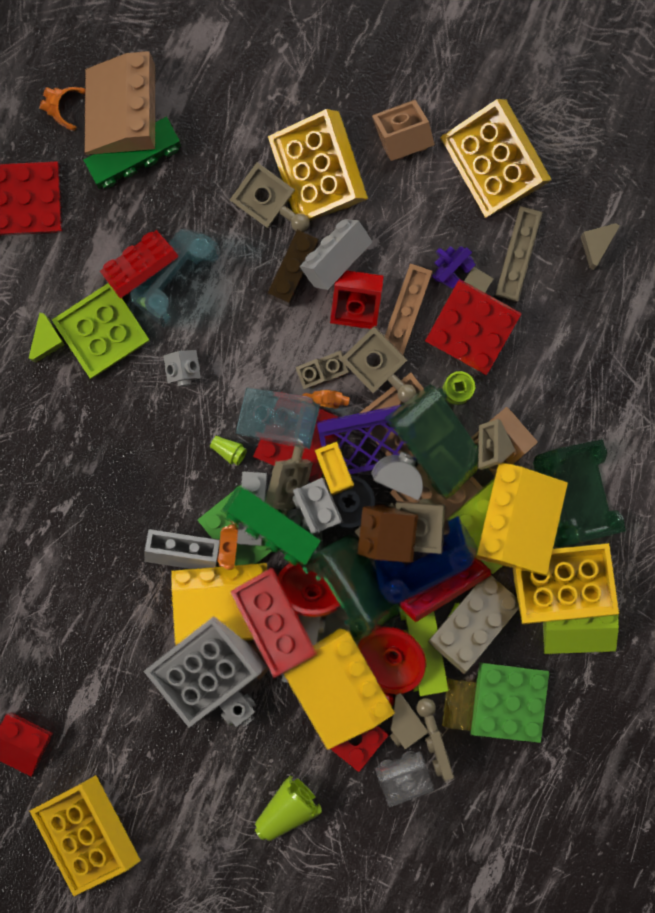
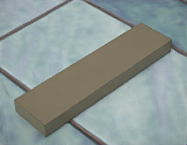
(518, 254)

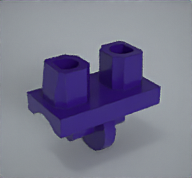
(449, 262)

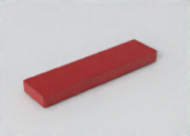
(445, 591)

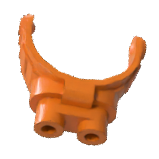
(52, 101)
(329, 398)
(228, 546)

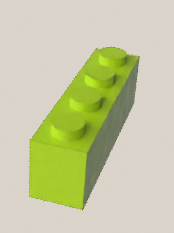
(434, 678)

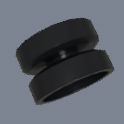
(361, 495)

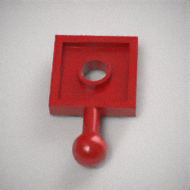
(359, 754)

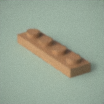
(407, 306)

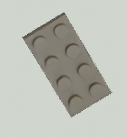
(475, 623)

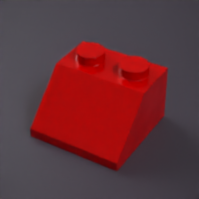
(357, 299)
(22, 743)

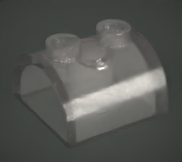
(404, 778)

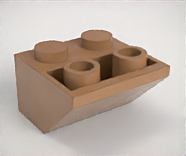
(518, 434)

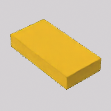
(334, 468)

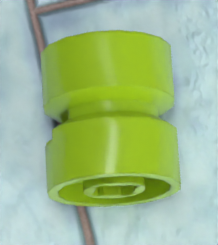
(459, 387)

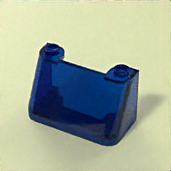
(402, 582)

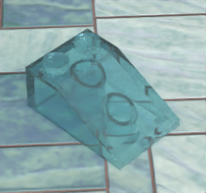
(278, 417)

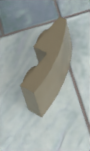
(322, 370)

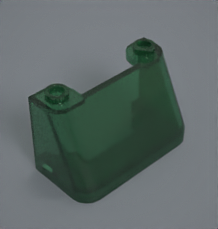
(436, 440)
(585, 505)
(354, 586)

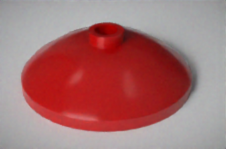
(301, 586)
(394, 672)

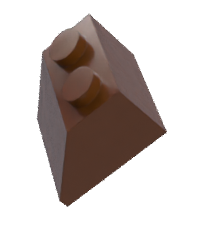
(387, 533)

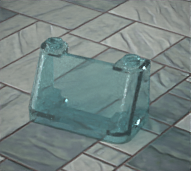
(187, 245)

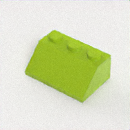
(581, 635)

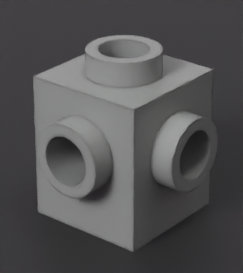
(182, 367)
(231, 715)

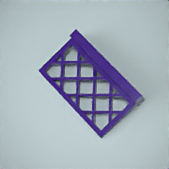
(359, 421)

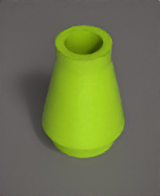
(231, 451)

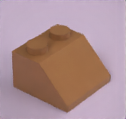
(403, 130)

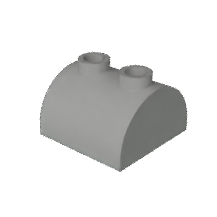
(399, 474)

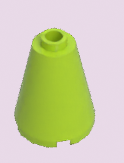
(287, 810)

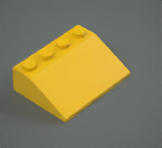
(495, 157)
(319, 165)
(522, 519)
(575, 586)
(205, 594)
(339, 690)
(85, 836)

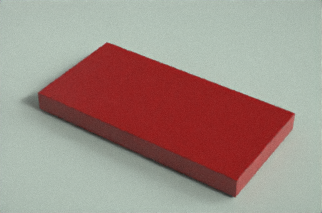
(273, 622)

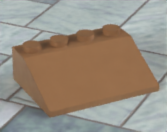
(120, 104)

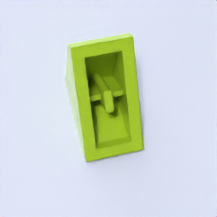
(45, 339)

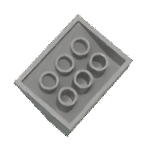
(204, 670)

